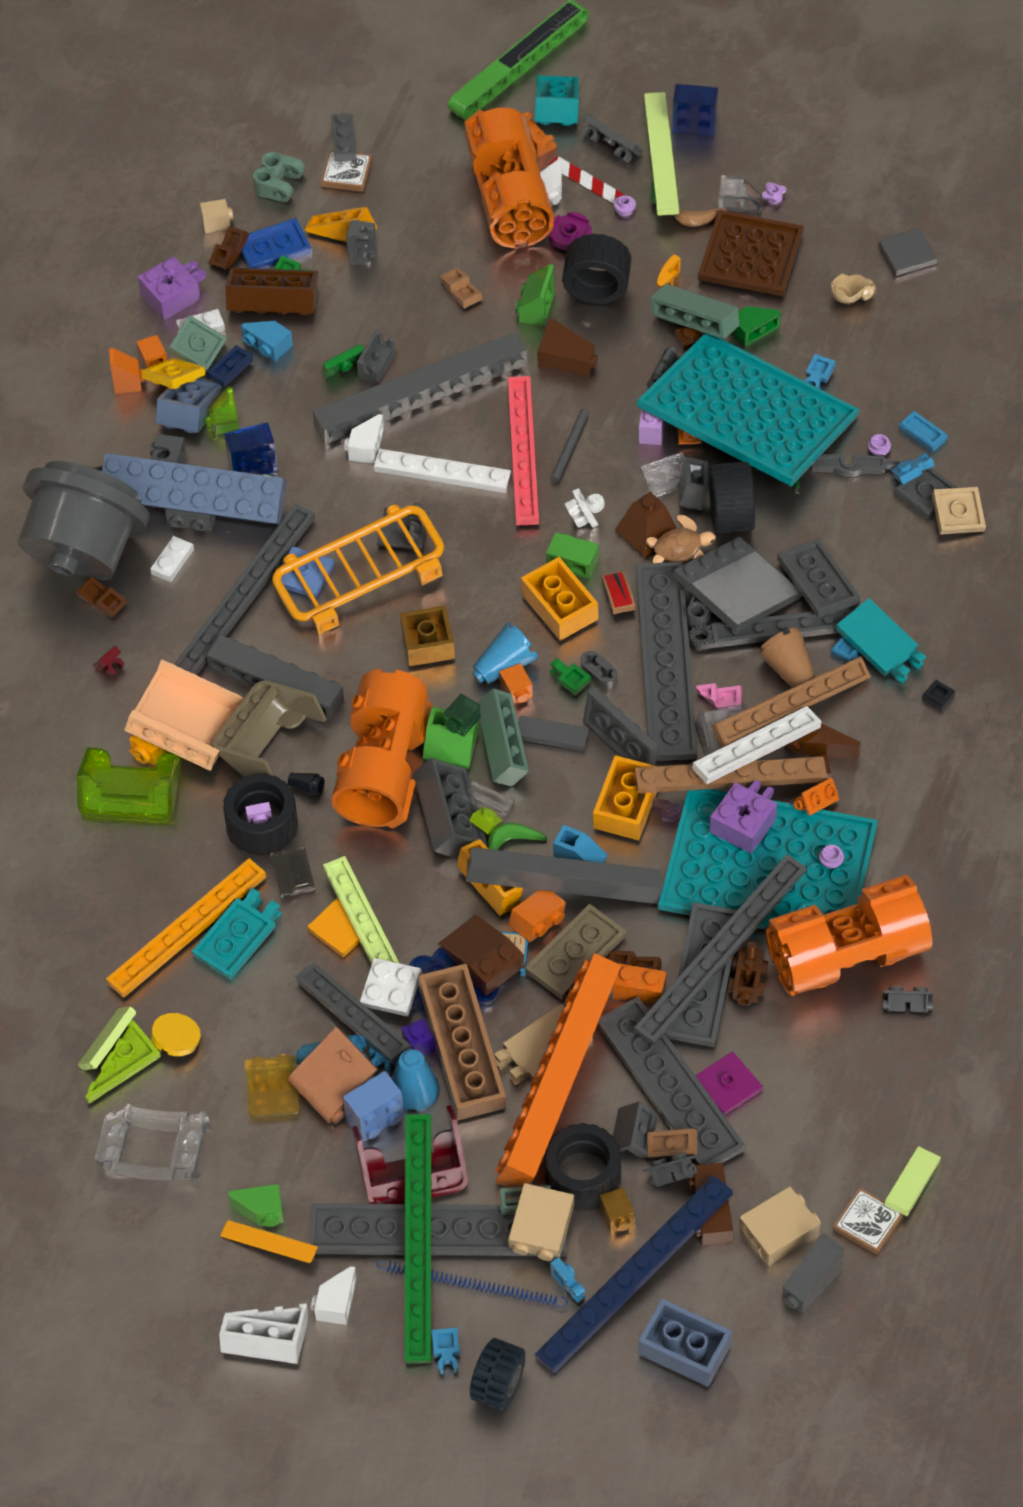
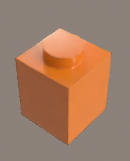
(151, 351)
(516, 682)

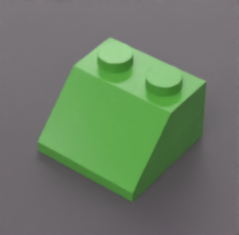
(537, 297)

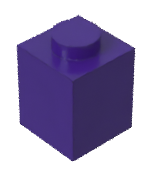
(419, 1037)

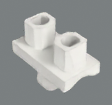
(582, 509)

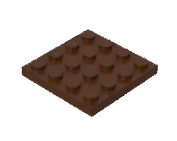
(751, 253)

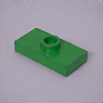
(342, 362)

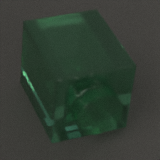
(462, 715)

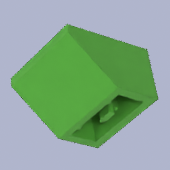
(445, 745)

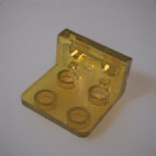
(269, 1086)

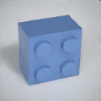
(374, 1106)

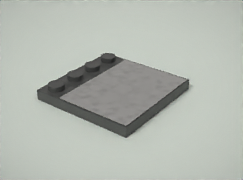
(737, 584)

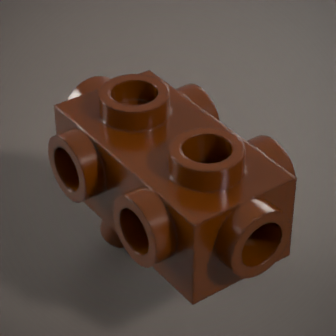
(749, 969)

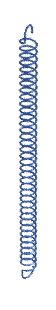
(479, 1286)

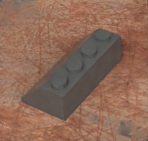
(444, 809)

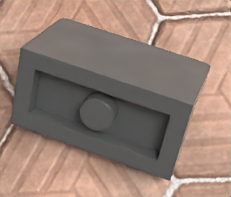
(632, 1127)

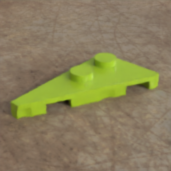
(129, 1057)

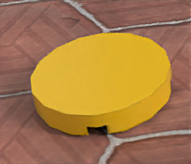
(175, 1034)

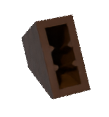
(566, 350)

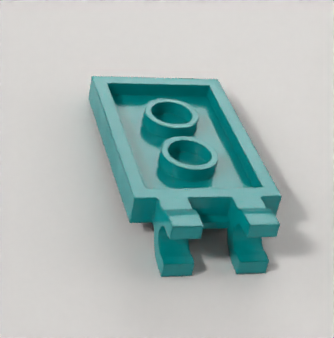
(881, 640)
(237, 934)

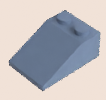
(187, 405)

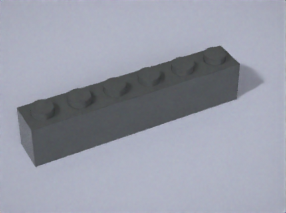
(252, 666)

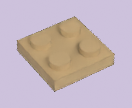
(958, 510)

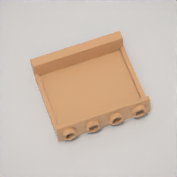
(183, 714)

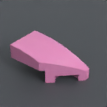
(721, 697)

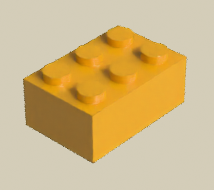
(559, 598)
(619, 805)

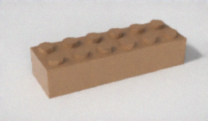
(462, 1042)

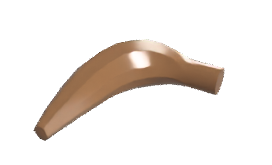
(696, 219)

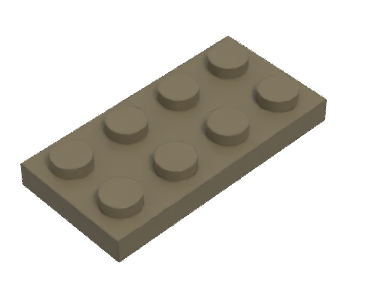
(562, 958)

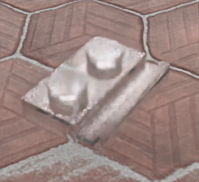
(663, 475)

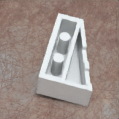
(265, 1334)

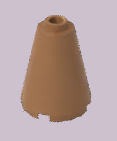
(788, 657)

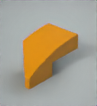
(669, 271)

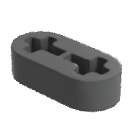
(596, 671)

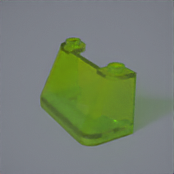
(127, 791)

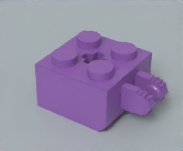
(171, 286)
(744, 816)

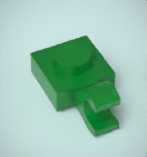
(571, 677)

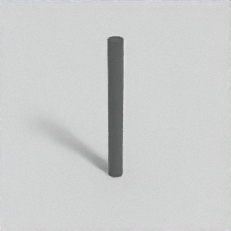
(570, 443)

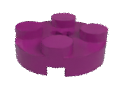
(573, 221)

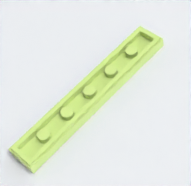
(358, 910)

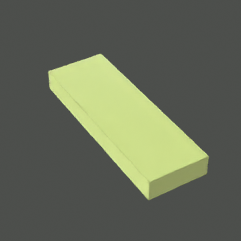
(107, 1038)
(912, 1181)

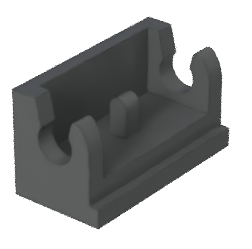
(361, 242)
(376, 358)

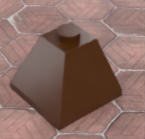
(643, 520)

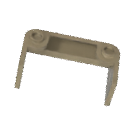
(258, 720)

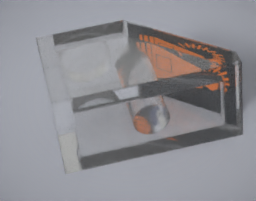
(739, 195)

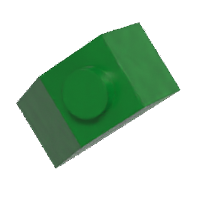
(756, 324)

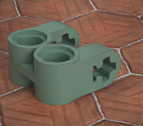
(273, 168)

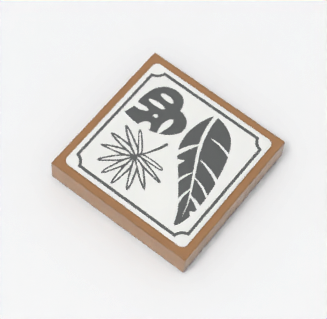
(346, 174)
(867, 1221)

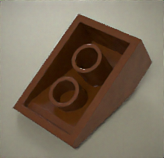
(486, 951)

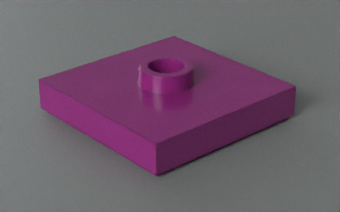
(729, 1083)

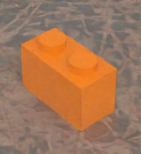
(537, 914)
(640, 982)

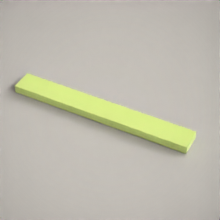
(661, 153)

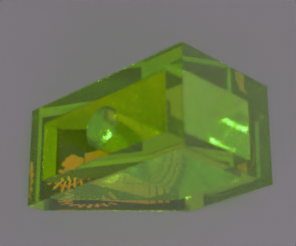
(222, 415)

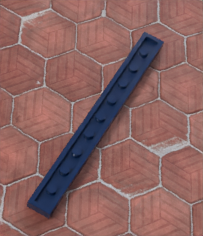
(633, 1274)

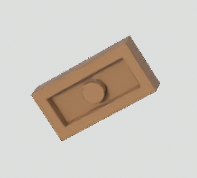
(671, 1142)

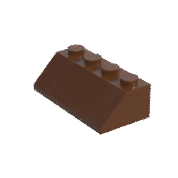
(271, 290)

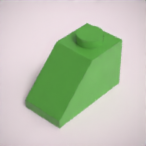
(258, 1204)

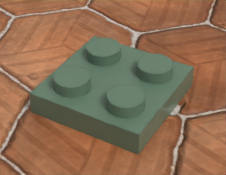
(197, 343)

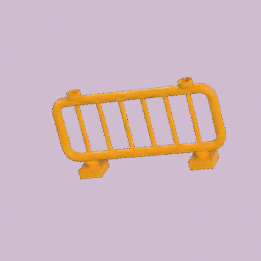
(325, 616)

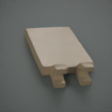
(528, 1047)

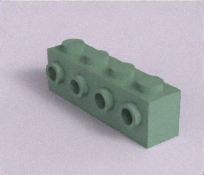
(695, 311)
(502, 738)

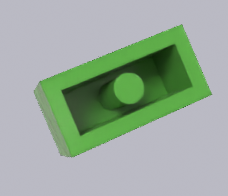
(576, 553)

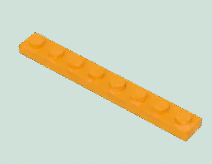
(185, 928)

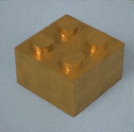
(427, 635)

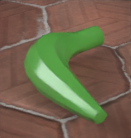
(512, 831)

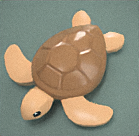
(680, 543)

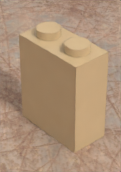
(541, 1222)
(780, 1226)

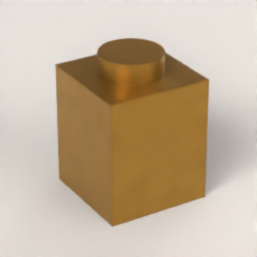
(617, 1210)

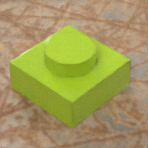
(485, 819)

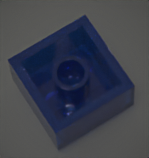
(695, 109)
(251, 450)

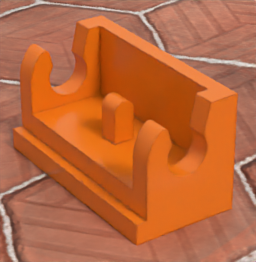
(542, 142)

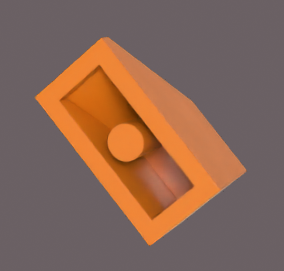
(125, 372)

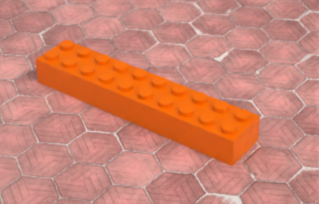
(556, 1072)

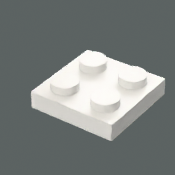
(390, 987)

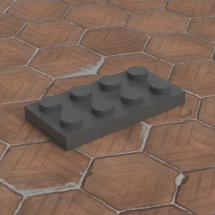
(818, 578)
(617, 729)

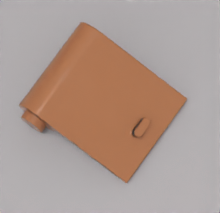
(330, 1075)

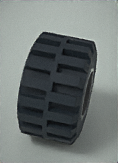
(497, 1374)

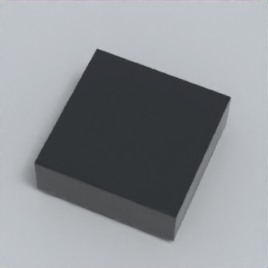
(938, 695)

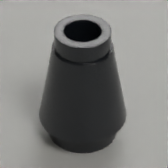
(308, 783)

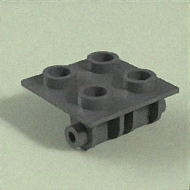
(396, 536)

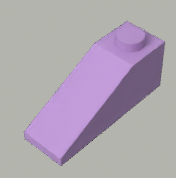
(650, 428)

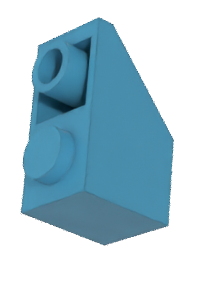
(268, 338)
(577, 846)

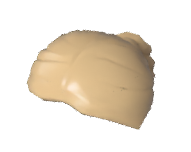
(850, 288)

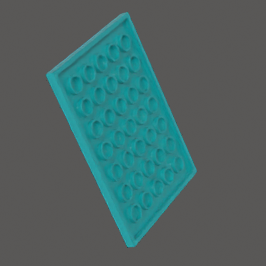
(748, 408)
(725, 876)

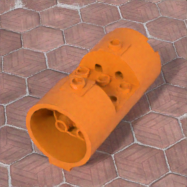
(509, 177)
(373, 777)
(882, 926)

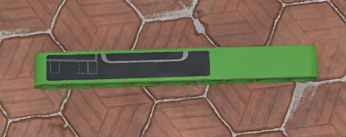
(518, 59)

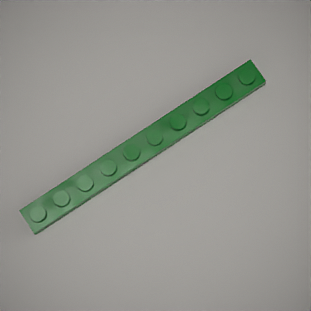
(418, 1238)

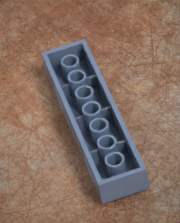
(201, 488)

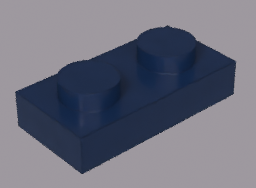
(230, 366)

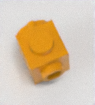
(144, 751)

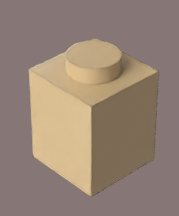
(216, 215)

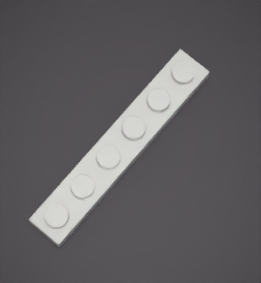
(442, 471)
(756, 745)

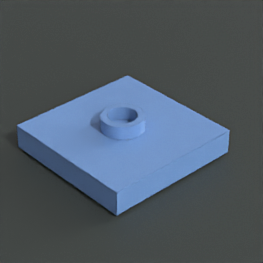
(310, 573)

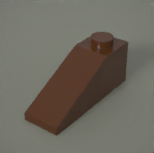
(828, 742)

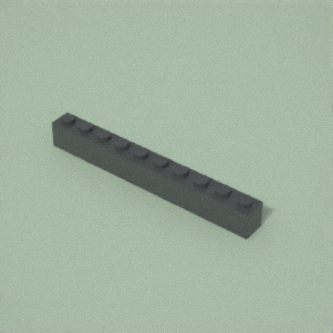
(421, 386)

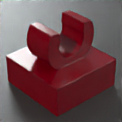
(108, 659)

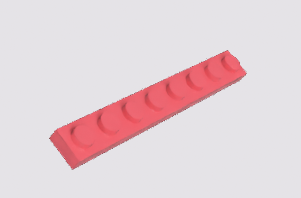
(523, 451)

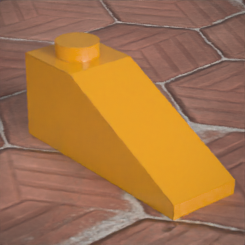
(336, 224)

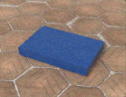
(268, 244)

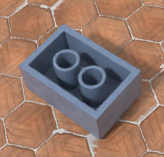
(685, 1342)

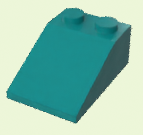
(556, 99)

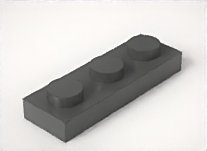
(343, 137)

